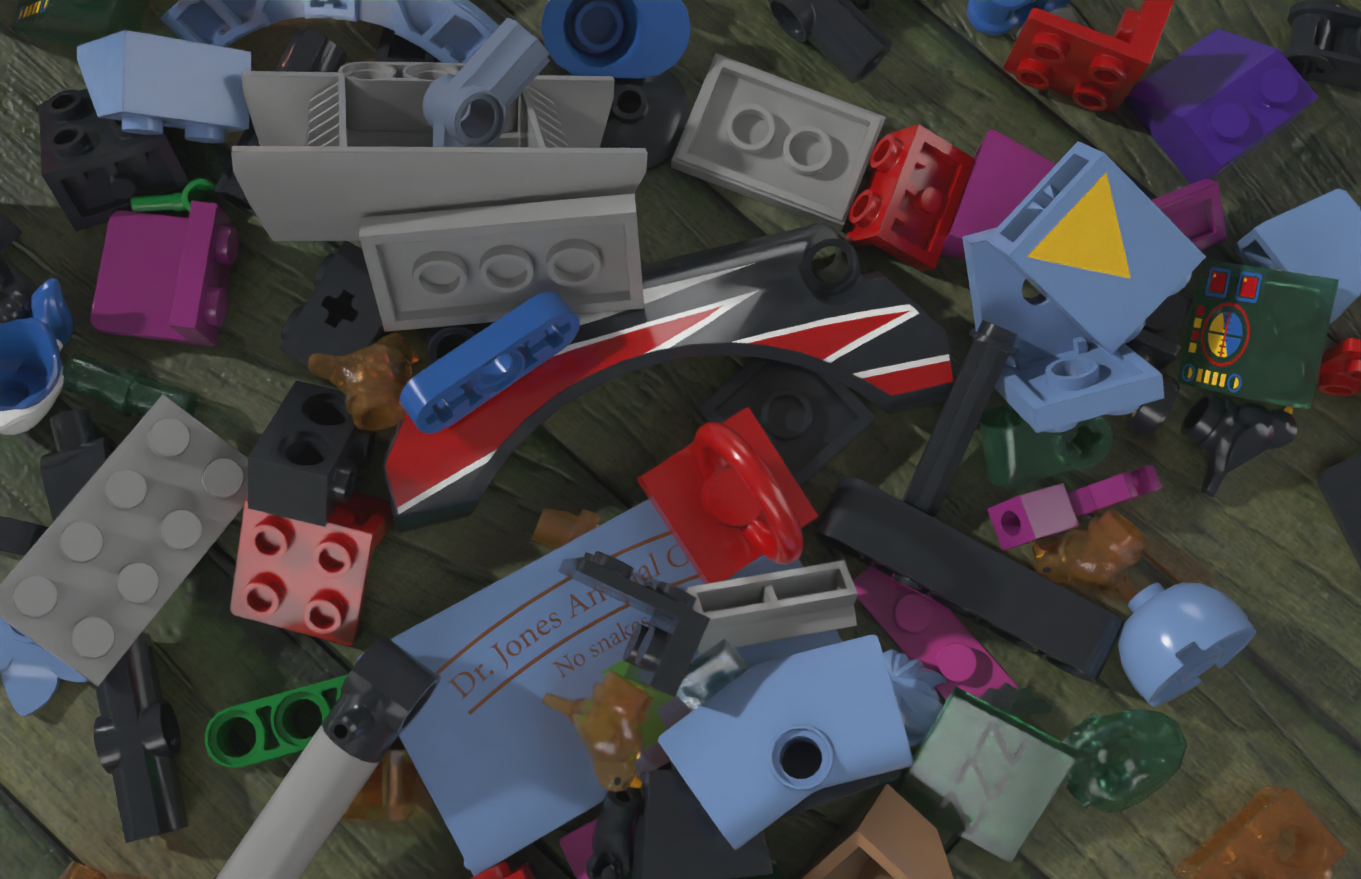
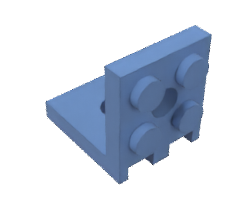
(1058, 369)

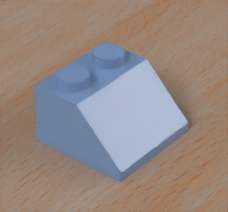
(166, 83)

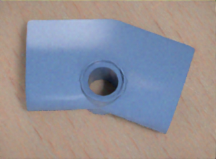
(823, 696)

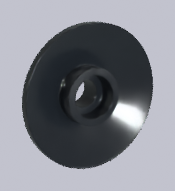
(657, 122)

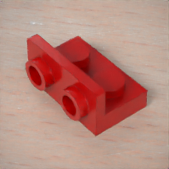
(910, 196)

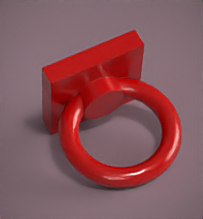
(730, 499)

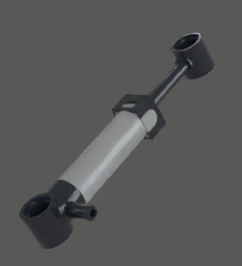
(375, 706)

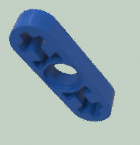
(462, 379)

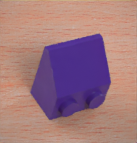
(1219, 102)

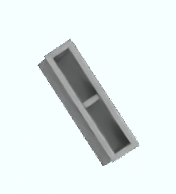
(776, 605)

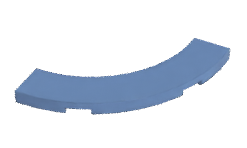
(443, 28)

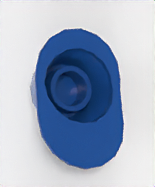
(615, 36)

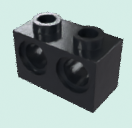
(308, 456)

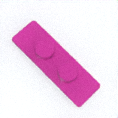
(930, 634)

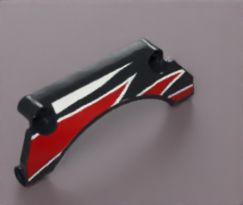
(713, 302)

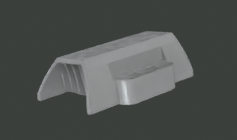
(363, 148)

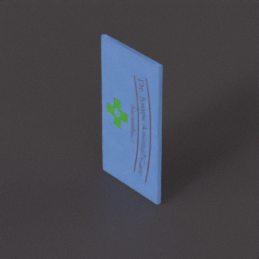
(485, 741)

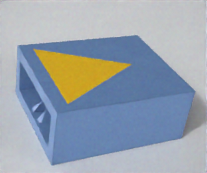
(1096, 247)

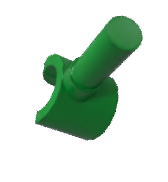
(180, 201)

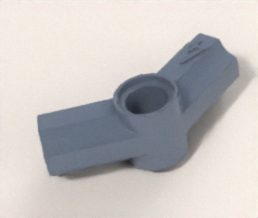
(487, 86)

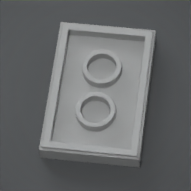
(777, 142)

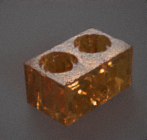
(1250, 838)

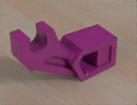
(1054, 510)

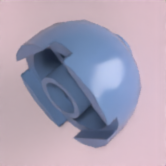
(1179, 637)

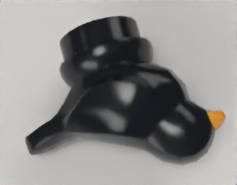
(1234, 434)

